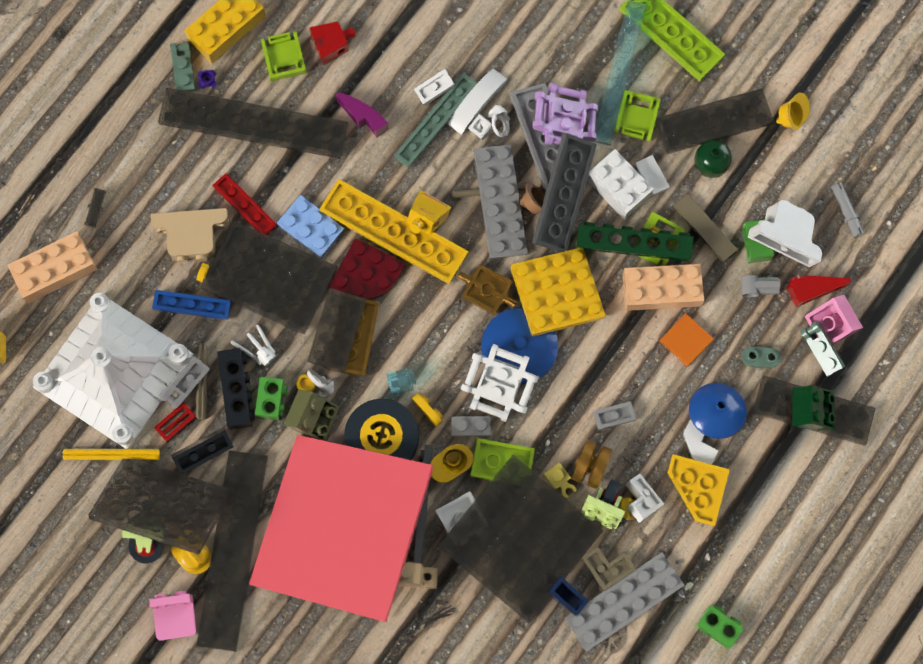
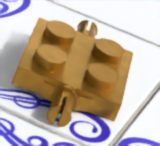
(487, 289)

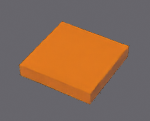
(686, 340)

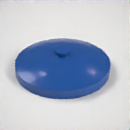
(513, 334)

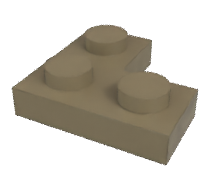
(607, 573)

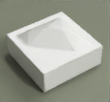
(480, 127)

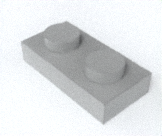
(614, 416)
(471, 426)

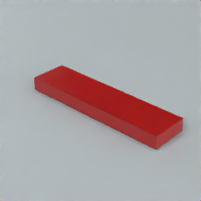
(244, 205)

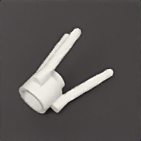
(265, 355)

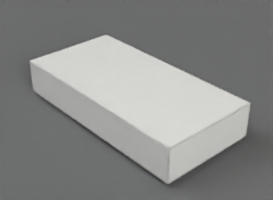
(652, 174)

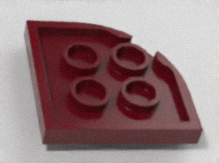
(366, 271)

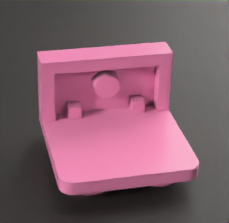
(173, 615)

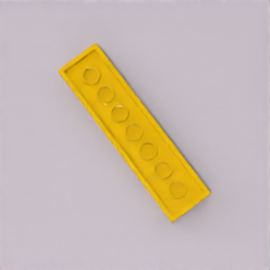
(393, 232)

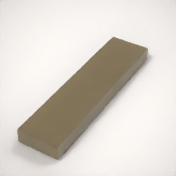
(705, 228)

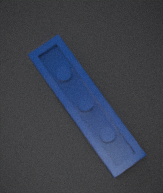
(191, 305)

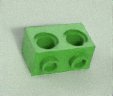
(265, 398)
(717, 631)

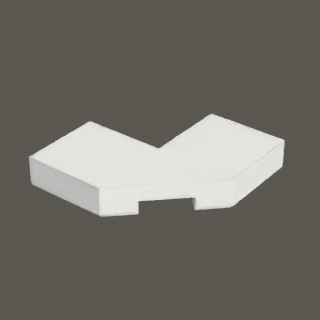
(697, 449)

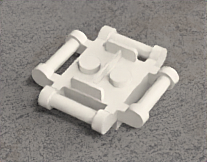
(499, 382)

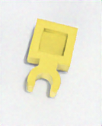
(558, 478)

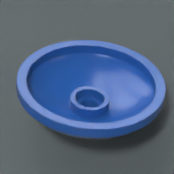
(713, 420)

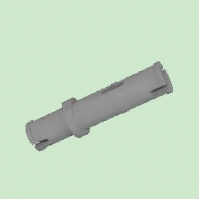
(851, 217)

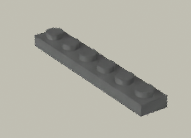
(419, 533)

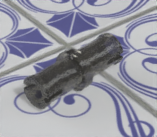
(95, 207)

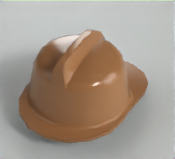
(533, 198)

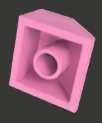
(836, 319)

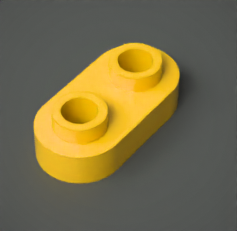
(422, 402)

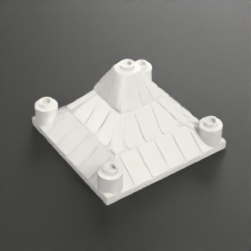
(113, 371)

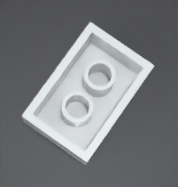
(619, 184)

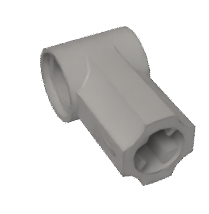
(754, 286)

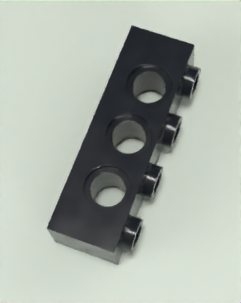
(226, 360)

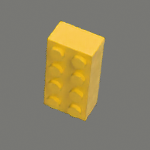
(224, 26)

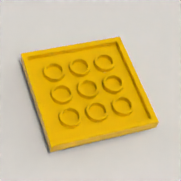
(557, 291)

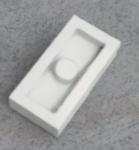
(434, 87)

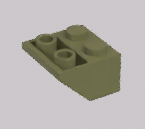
(311, 415)

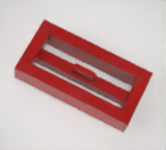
(163, 433)

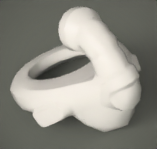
(500, 113)
(322, 383)

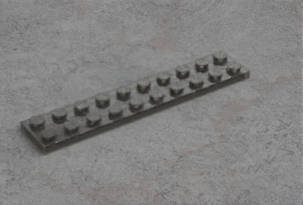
(253, 123)
(232, 552)

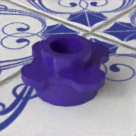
(207, 74)

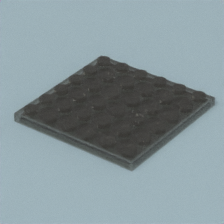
(520, 538)

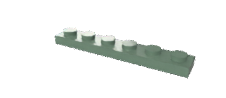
(434, 121)

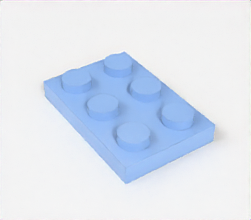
(310, 226)

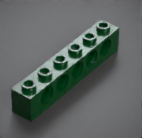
(682, 253)

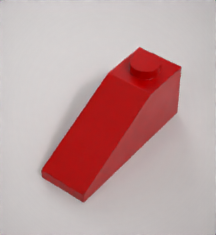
(813, 287)

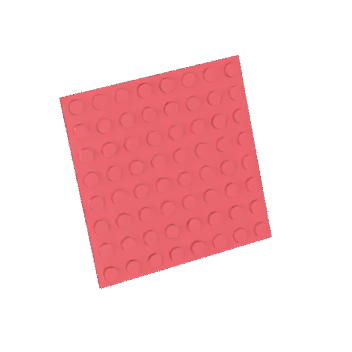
(342, 527)

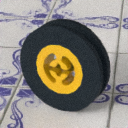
(383, 411)

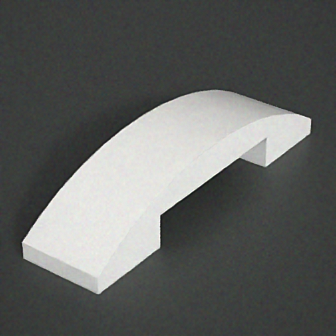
(475, 100)

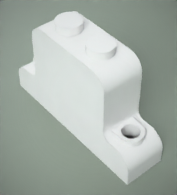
(788, 232)

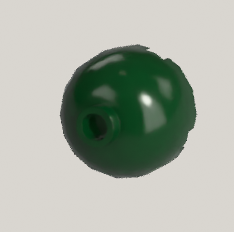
(713, 158)

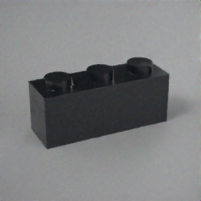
(202, 451)

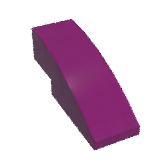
(362, 114)

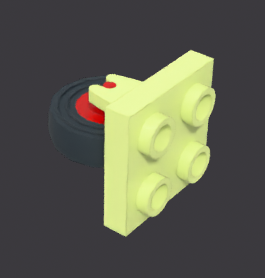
(602, 509)
(142, 548)

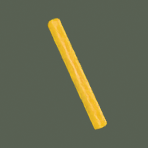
(111, 454)

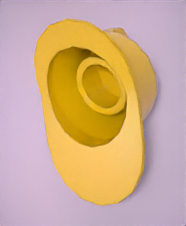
(795, 112)
(451, 462)
(193, 562)

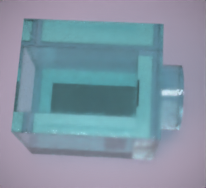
(400, 381)

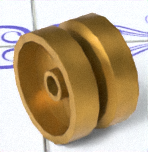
(592, 464)

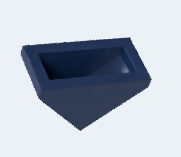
(567, 596)

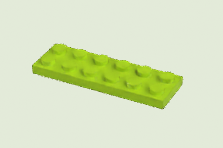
(678, 38)

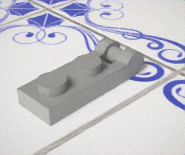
(185, 382)

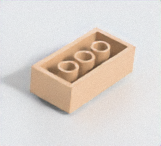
(52, 267)
(663, 287)

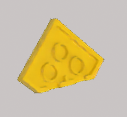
(699, 486)

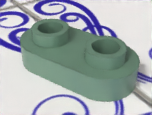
(761, 357)

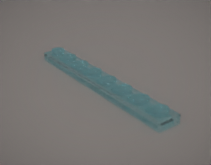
(619, 72)

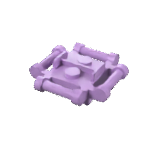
(564, 114)

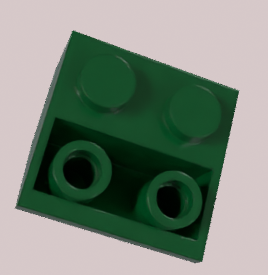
(813, 408)

